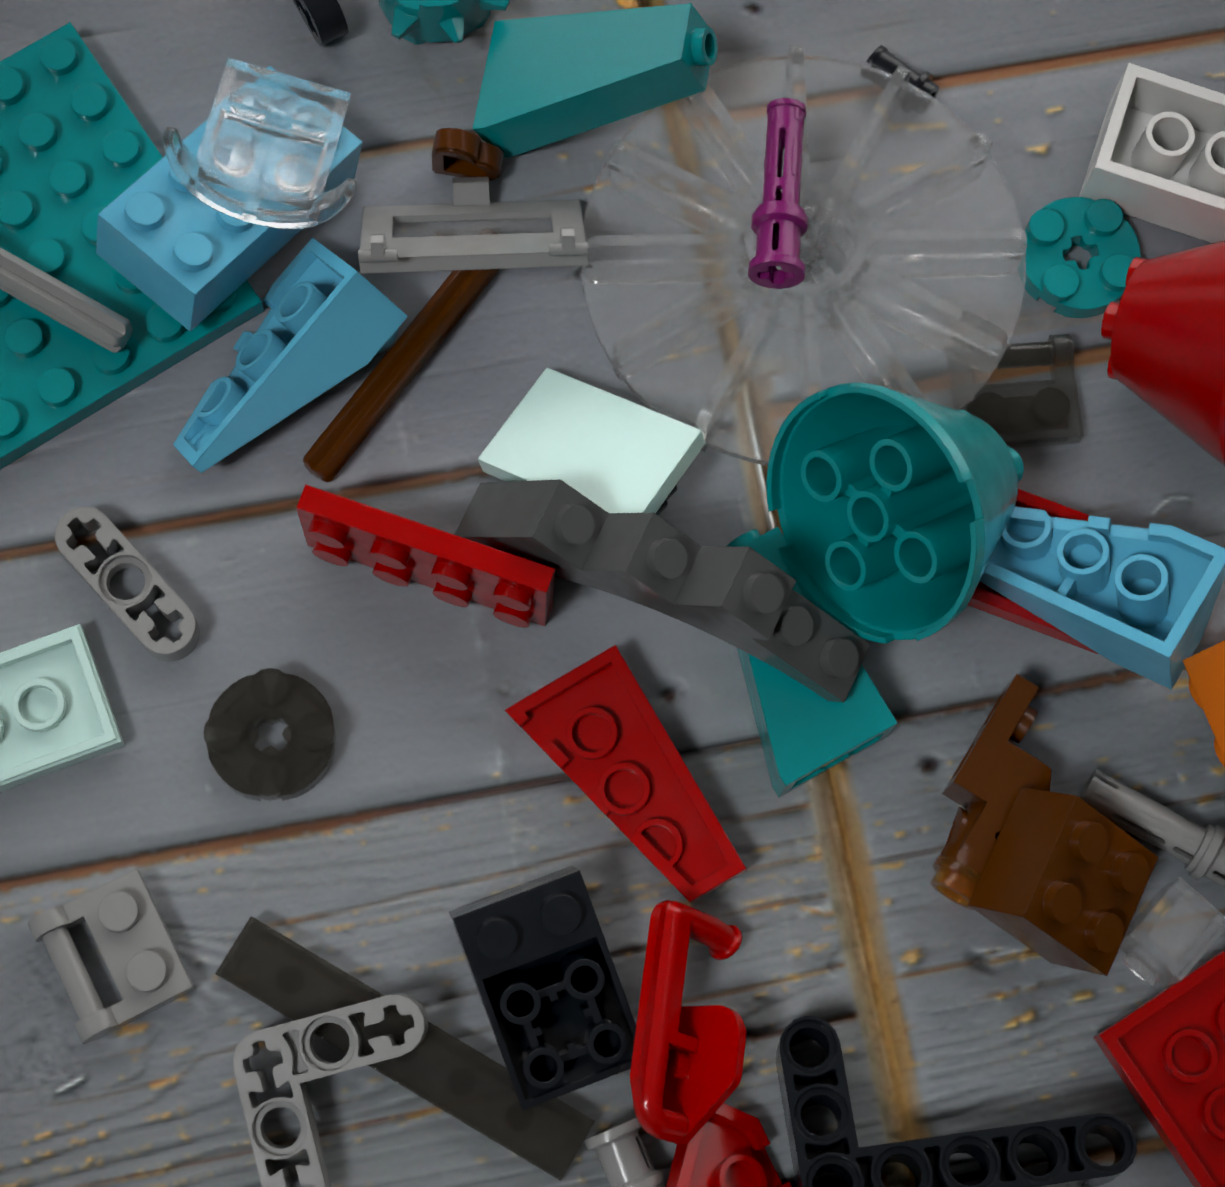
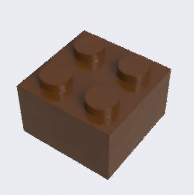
(1063, 880)

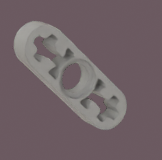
(111, 539)

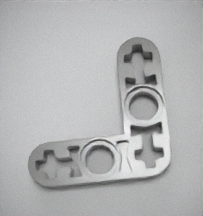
(303, 1065)

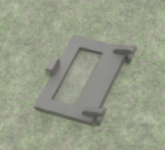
(472, 233)

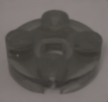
(271, 773)

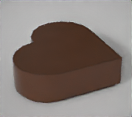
(465, 155)

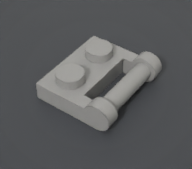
(132, 945)

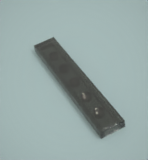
(438, 1070)

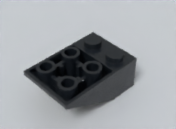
(547, 986)

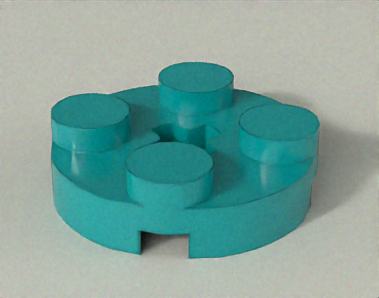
(1094, 227)

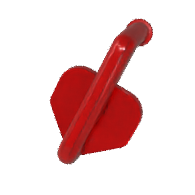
(683, 1055)

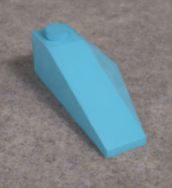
(316, 334)
(1112, 586)

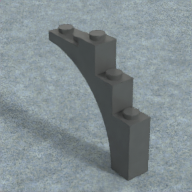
(652, 563)

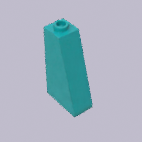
(588, 70)
(796, 726)

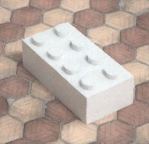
(1162, 154)

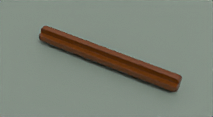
(395, 372)

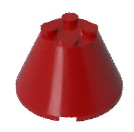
(1172, 340)

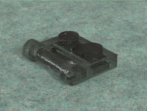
(1034, 410)

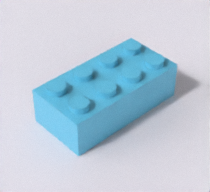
(185, 250)

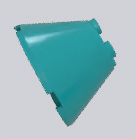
(889, 507)

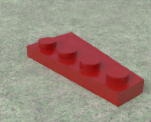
(624, 761)

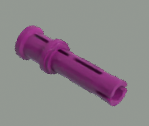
(780, 218)

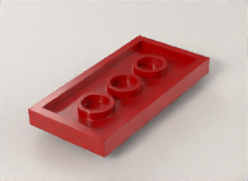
(415, 552)

